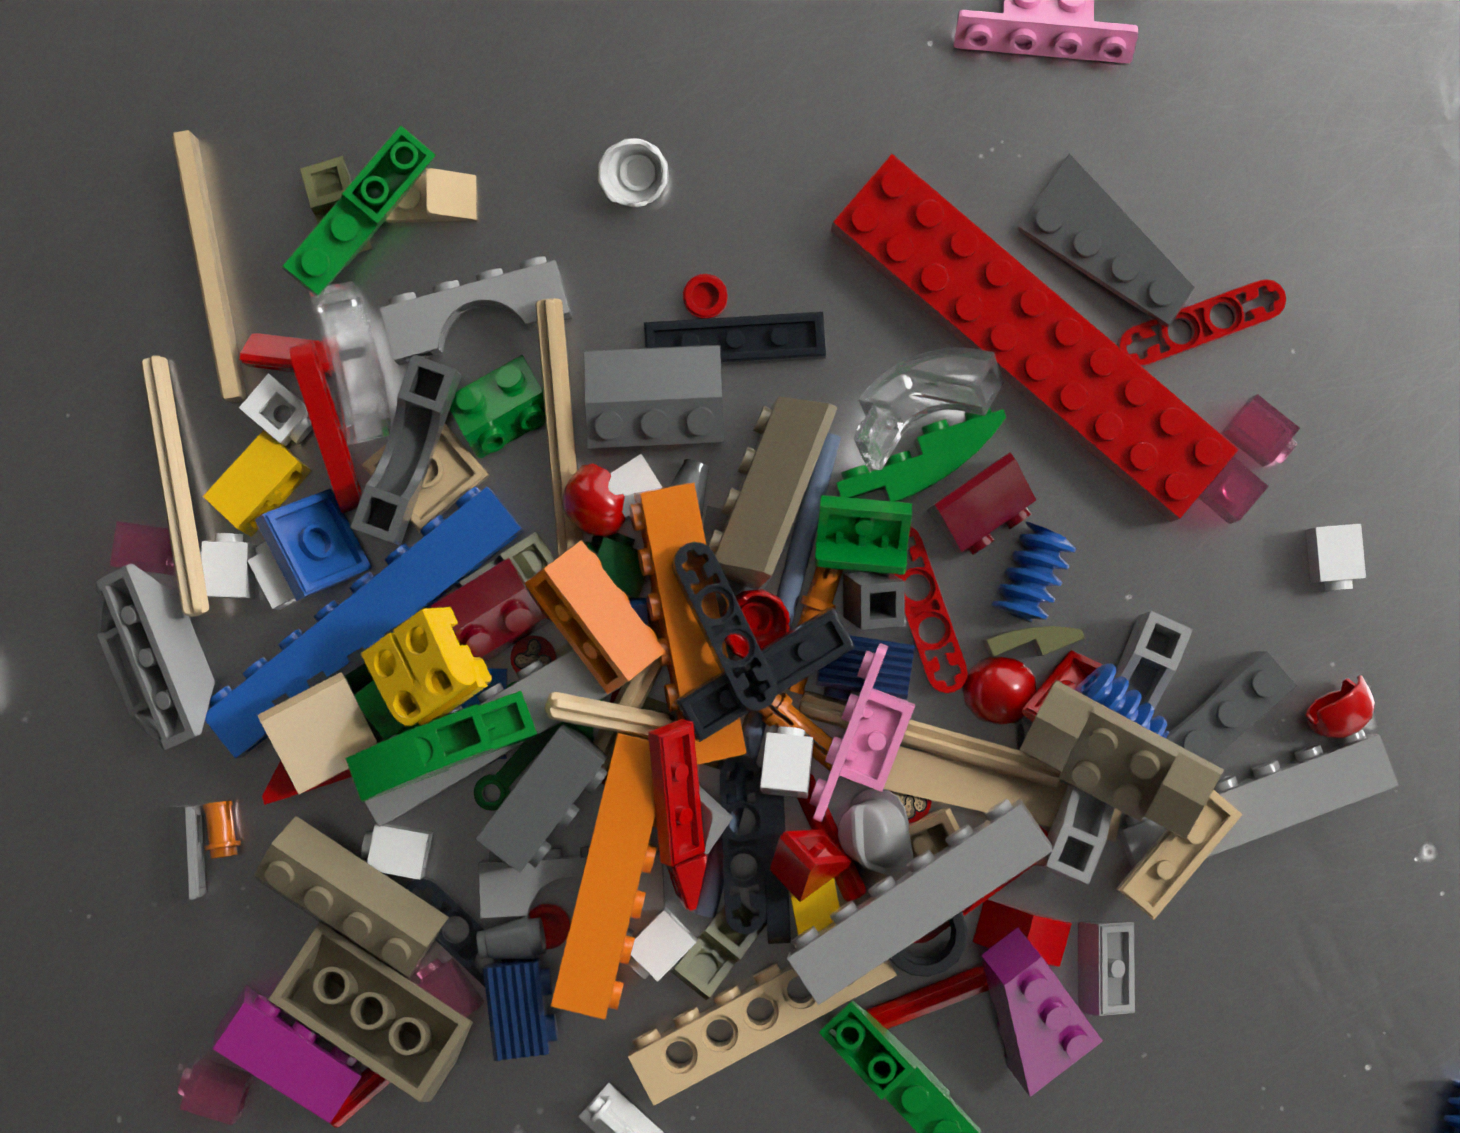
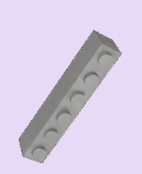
(536, 682)
(1287, 793)
(919, 900)

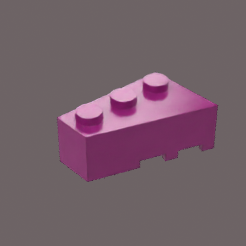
(1035, 1013)
(286, 1054)

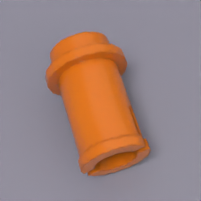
(220, 830)

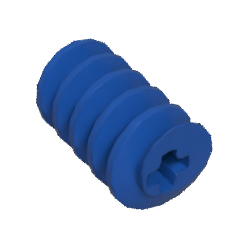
(1034, 574)
(1112, 694)

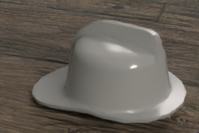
(876, 836)

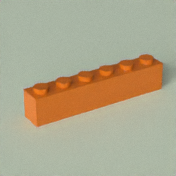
(667, 522)
(610, 885)

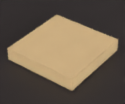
(448, 478)
(317, 732)

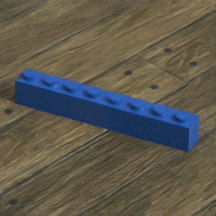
(378, 603)

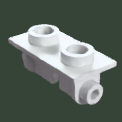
(616, 1114)

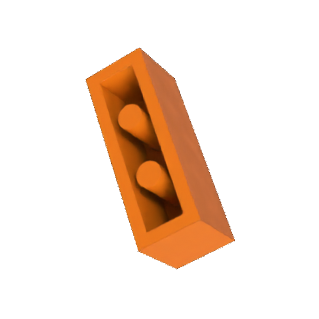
(595, 617)

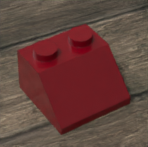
(983, 504)
(494, 611)

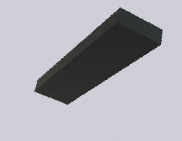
(746, 337)
(790, 661)

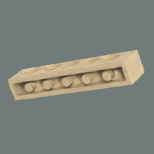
(666, 1078)

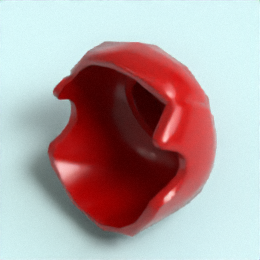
(591, 503)
(765, 616)
(999, 689)
(1342, 711)

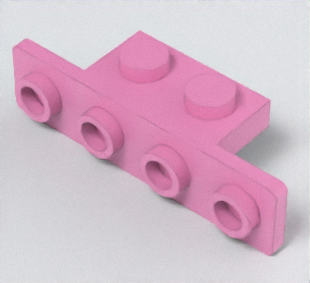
(1046, 29)
(871, 738)

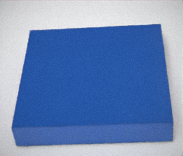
(313, 544)

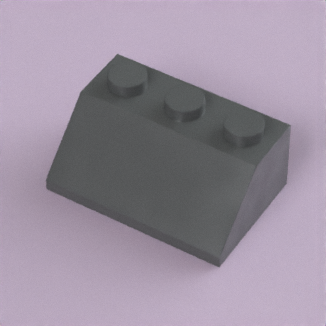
(653, 396)
(544, 798)

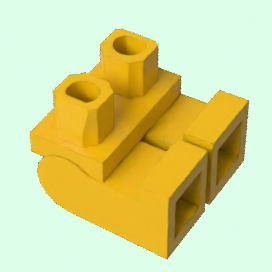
(425, 668)

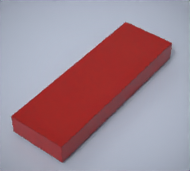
(676, 792)

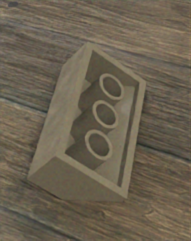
(770, 489)
(350, 896)
(372, 1013)

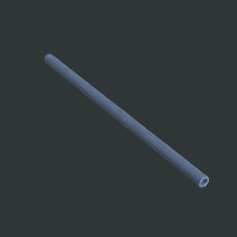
(789, 593)

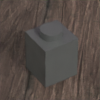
(873, 600)

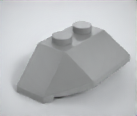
(153, 655)

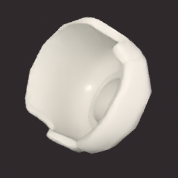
(633, 172)

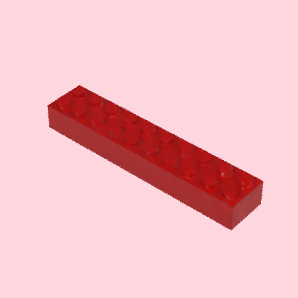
(1036, 337)

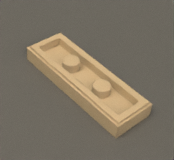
(1175, 859)

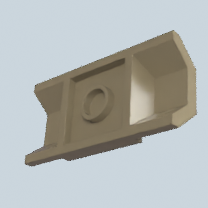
(1120, 761)

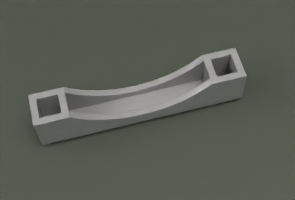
(1083, 819)

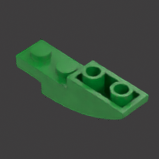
(359, 211)
(939, 452)
(440, 745)
(895, 1072)

